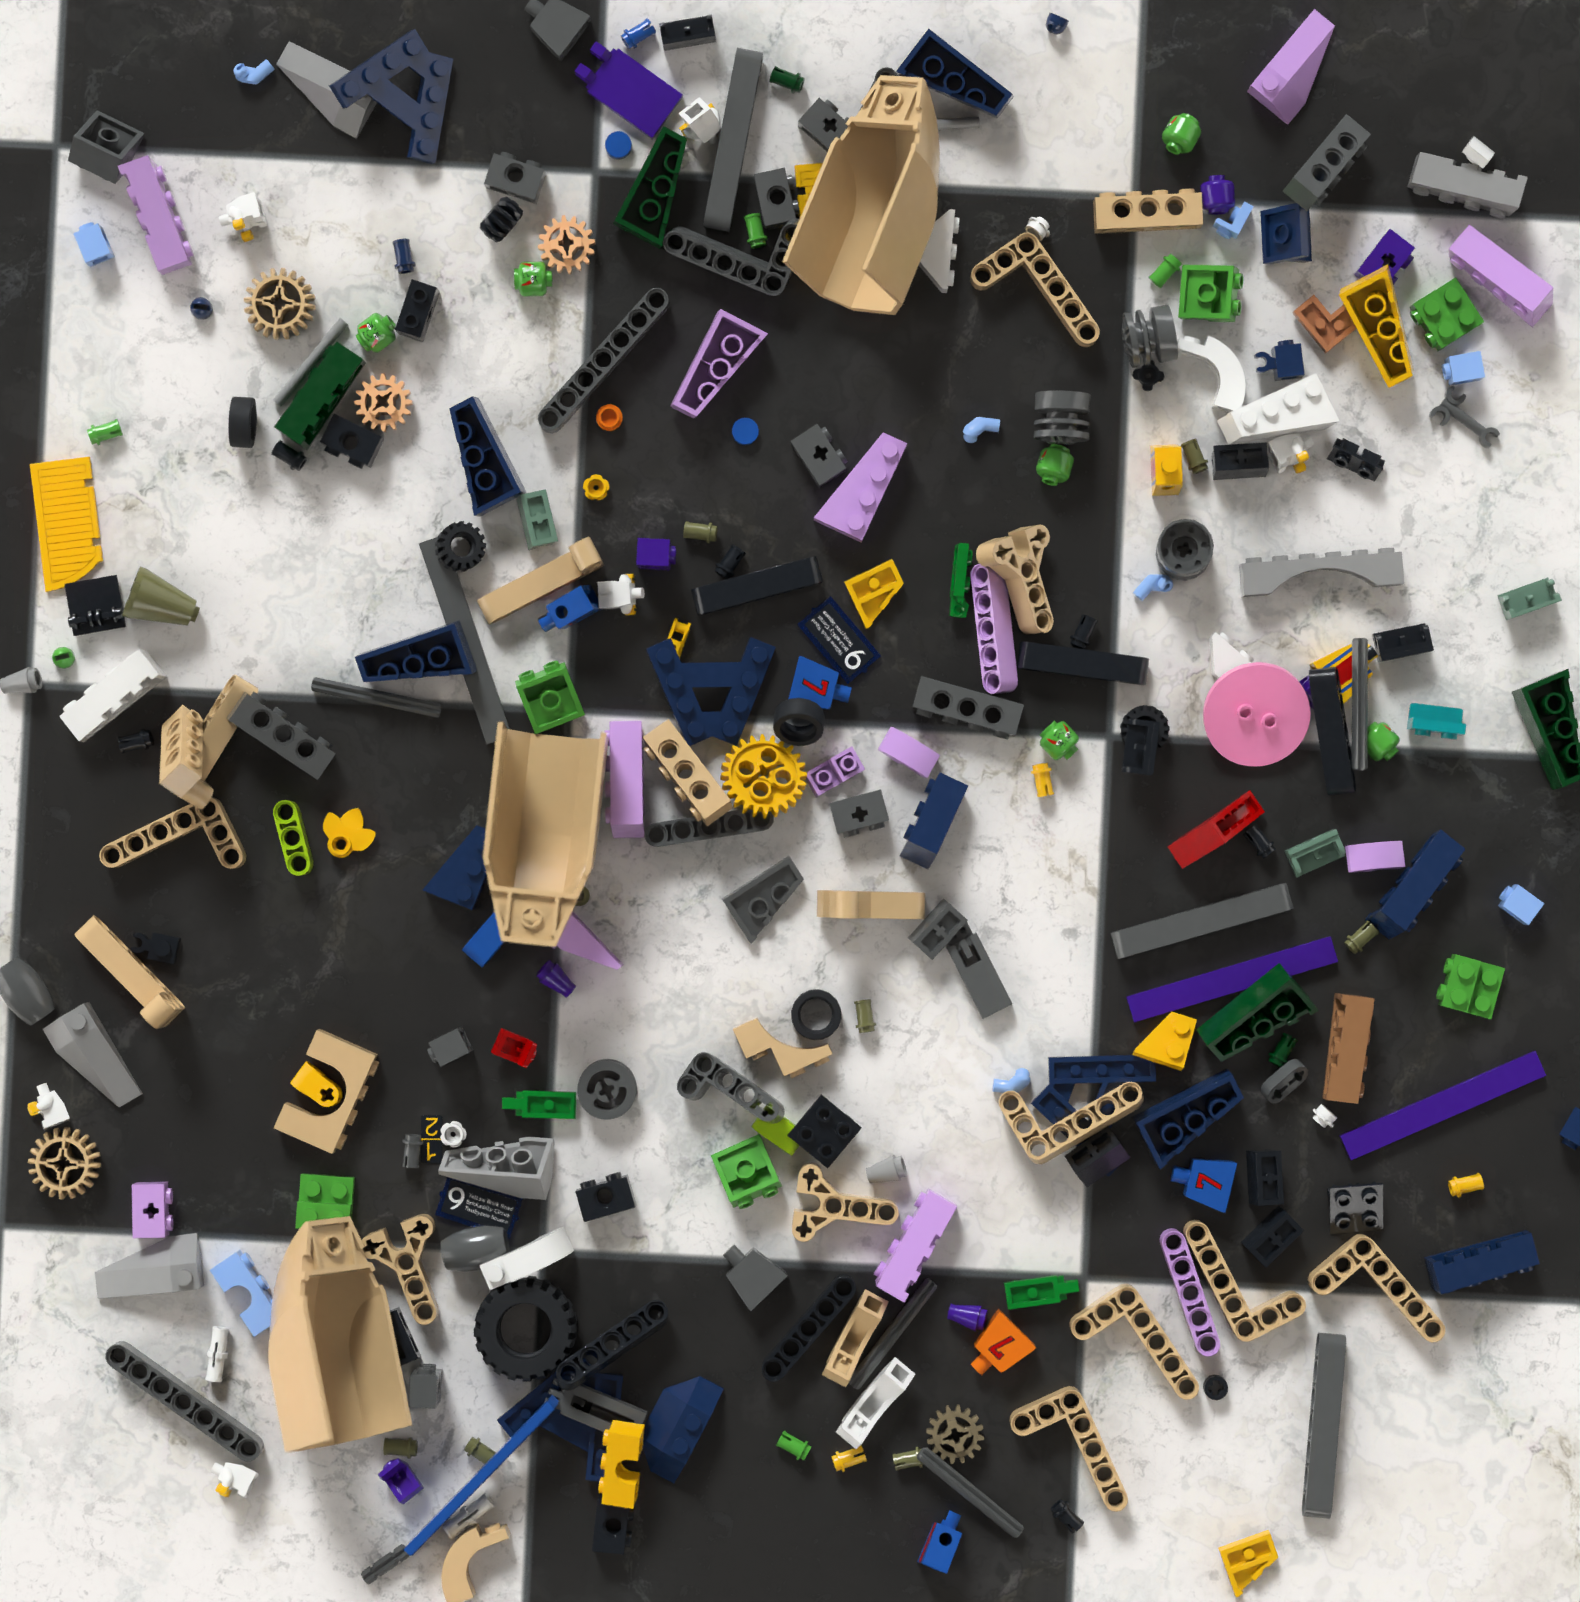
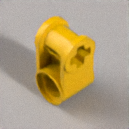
(313, 1082)

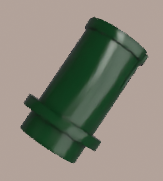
(787, 79)
(1282, 1050)

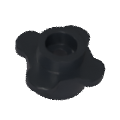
(1147, 383)

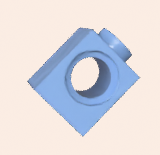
(93, 244)
(1463, 368)
(1520, 903)

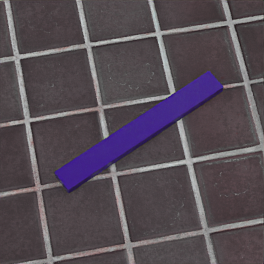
(1229, 979)
(1442, 1105)

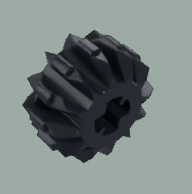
(501, 219)

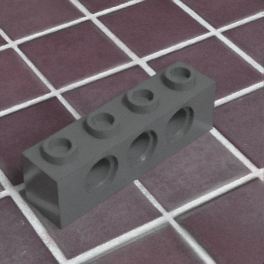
(1326, 163)
(1009, 711)
(313, 763)

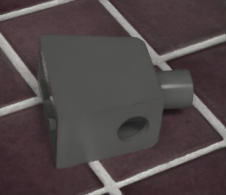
(557, 25)
(753, 1275)

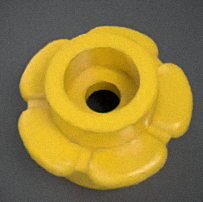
(589, 484)

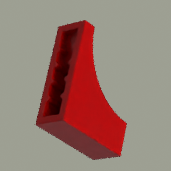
(1216, 830)

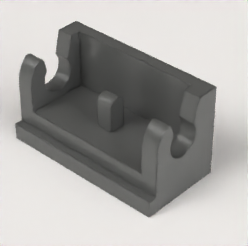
(938, 929)

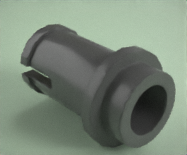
(412, 1150)

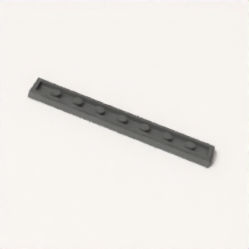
(455, 608)

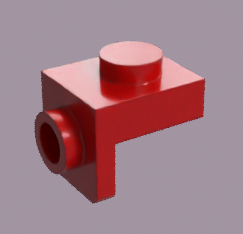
(514, 1048)

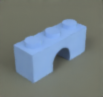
(238, 1271)

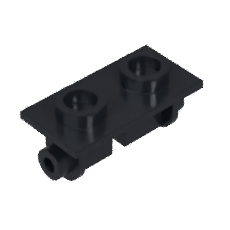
(1345, 456)

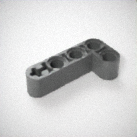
(734, 1091)

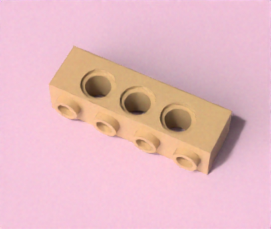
(1108, 222)
(666, 738)
(181, 751)

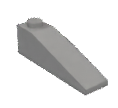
(313, 76)
(513, 1168)

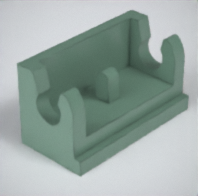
(536, 519)
(1528, 598)
(1315, 852)

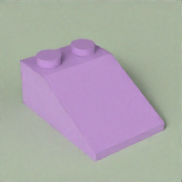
(584, 943)

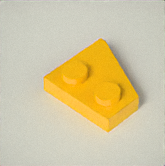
(873, 590)
(1168, 1041)
(1247, 1559)

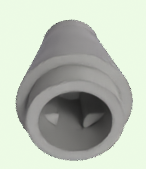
(23, 681)
(887, 1170)

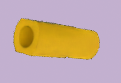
(680, 628)

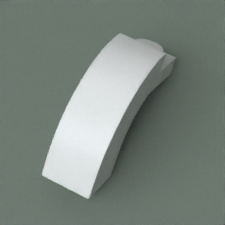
(1226, 366)
(527, 1258)
(874, 1401)

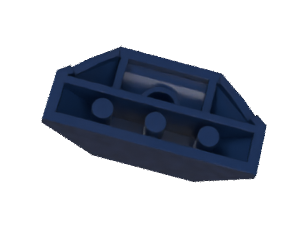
(678, 1424)

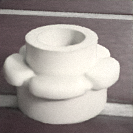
(1038, 227)
(1324, 1116)
(446, 1136)

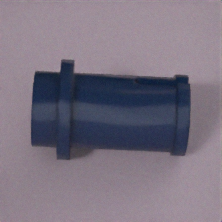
(403, 256)

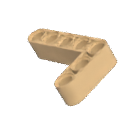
(1042, 281)
(542, 581)
(216, 735)
(176, 831)
(158, 1001)
(1070, 1123)
(1383, 1280)
(1231, 1290)
(1144, 1332)
(1083, 1437)

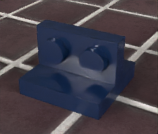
(1286, 234)

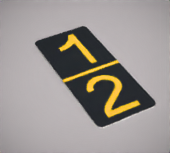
(430, 1133)

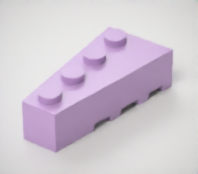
(1502, 275)
(859, 495)
(626, 779)

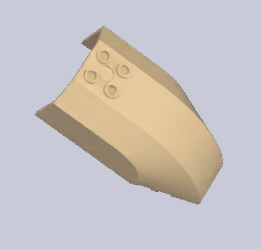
(872, 201)
(541, 830)
(333, 1342)

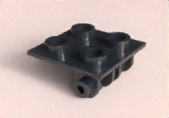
(94, 605)
(824, 1131)
(1356, 1208)

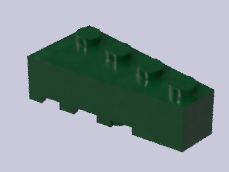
(320, 395)
(1552, 726)
(1256, 1013)

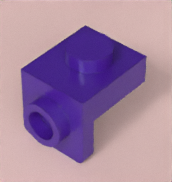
(401, 1480)

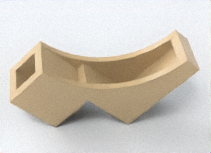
(791, 1060)

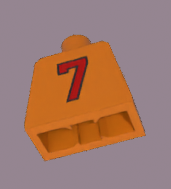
(1001, 1344)

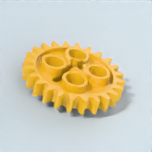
(750, 757)

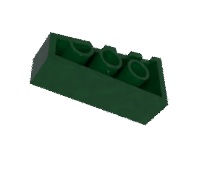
(651, 195)

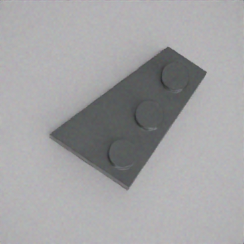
(762, 896)

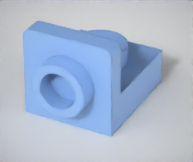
(1238, 218)

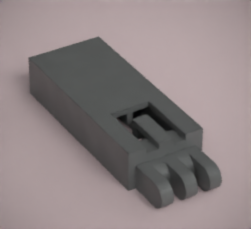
(979, 977)
(603, 1410)

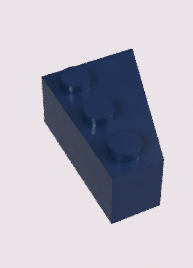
(933, 820)
(463, 873)

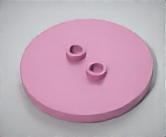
(1256, 714)

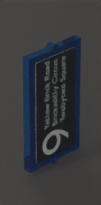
(839, 640)
(478, 1206)

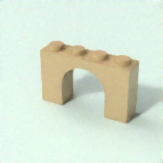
(355, 1067)

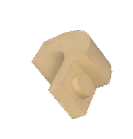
(854, 1337)
(455, 1571)

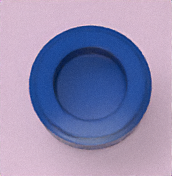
(618, 145)
(745, 431)

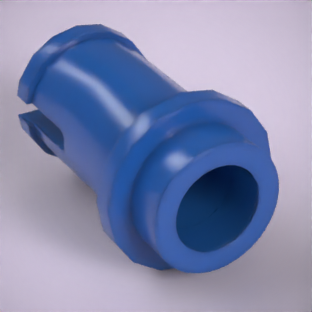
(636, 34)

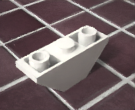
(940, 251)
(1224, 656)

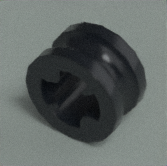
(1209, 1382)

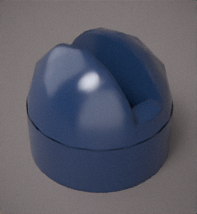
(1056, 24)
(200, 313)

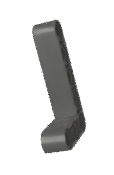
(739, 259)

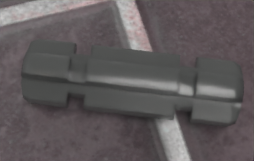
(384, 1564)

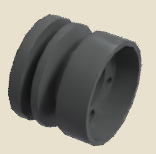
(1149, 336)
(1062, 416)
(1188, 534)

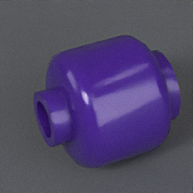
(1218, 195)

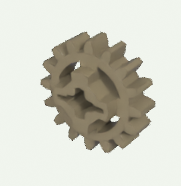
(967, 1431)

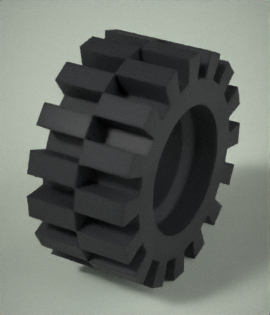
(449, 557)
(1151, 714)

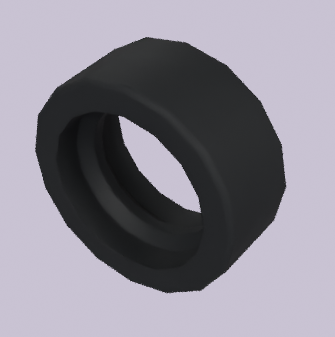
(242, 422)
(802, 709)
(816, 1034)

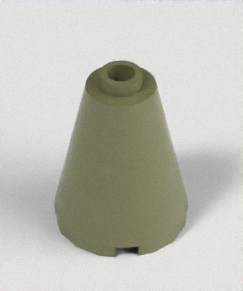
(159, 601)

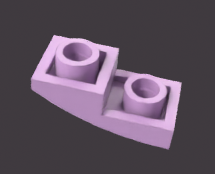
(908, 752)
(834, 771)
(1375, 856)

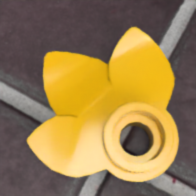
(350, 830)

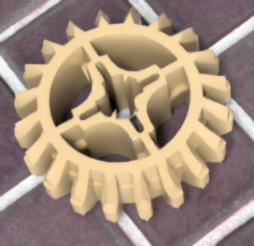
(280, 292)
(63, 1174)

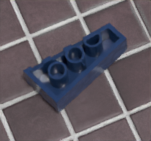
(486, 464)
(427, 654)
(1417, 885)

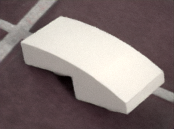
(1478, 152)

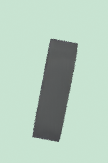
(1284, 1081)

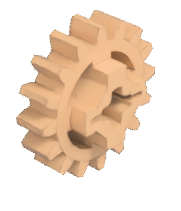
(554, 244)
(375, 412)

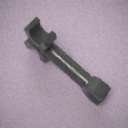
(1449, 407)

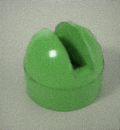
(64, 663)

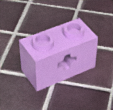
(143, 1222)

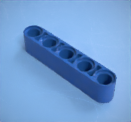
(484, 942)

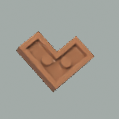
(1323, 327)

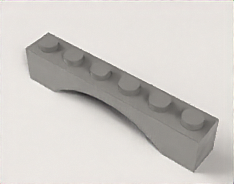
(1377, 569)

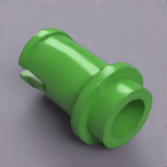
(755, 231)
(1165, 270)
(104, 432)
(793, 1445)

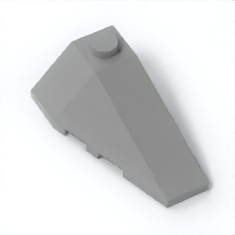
(89, 1050)
(160, 1268)

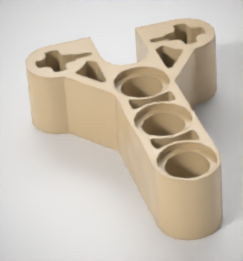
(1018, 563)
(870, 904)
(825, 1191)
(390, 1256)

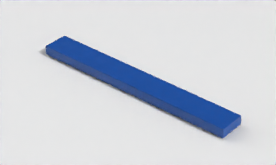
(481, 1475)

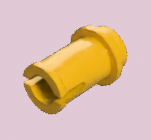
(1042, 779)
(1465, 1185)
(847, 1459)

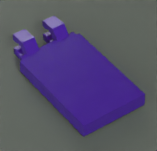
(629, 90)

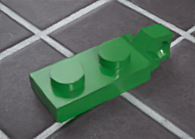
(959, 581)
(542, 1104)
(1038, 1291)

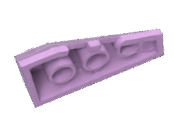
(1291, 73)

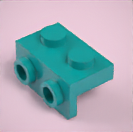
(1436, 719)

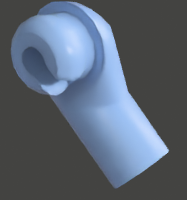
(252, 75)
(979, 425)
(1153, 582)
(1015, 1084)

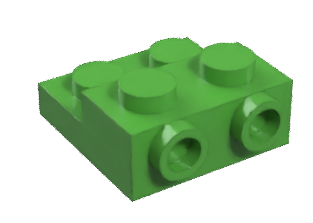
(1210, 293)
(1445, 314)
(549, 696)
(1470, 986)
(746, 1172)
(324, 1197)

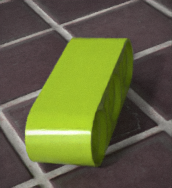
(284, 827)

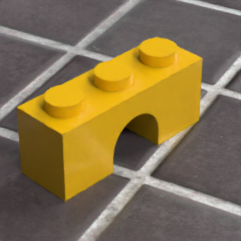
(620, 1485)

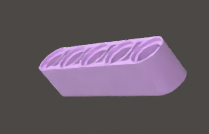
(994, 630)
(1198, 1302)

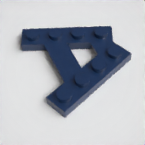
(423, 116)
(742, 678)
(1105, 1069)
(565, 1427)

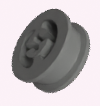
(588, 1098)

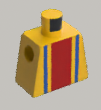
(1166, 469)
(1343, 660)

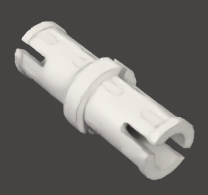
(217, 1354)
(483, 1505)

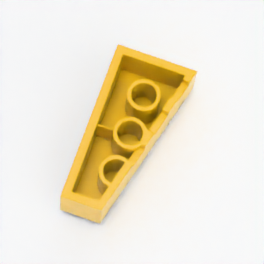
(1378, 320)

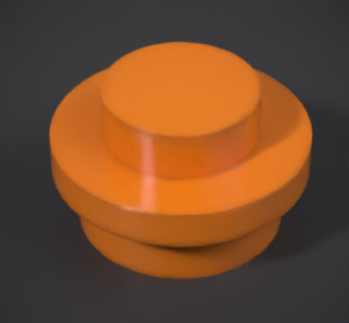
(609, 417)

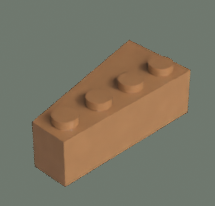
(1348, 1047)

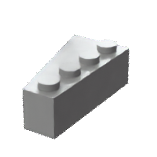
(1466, 185)

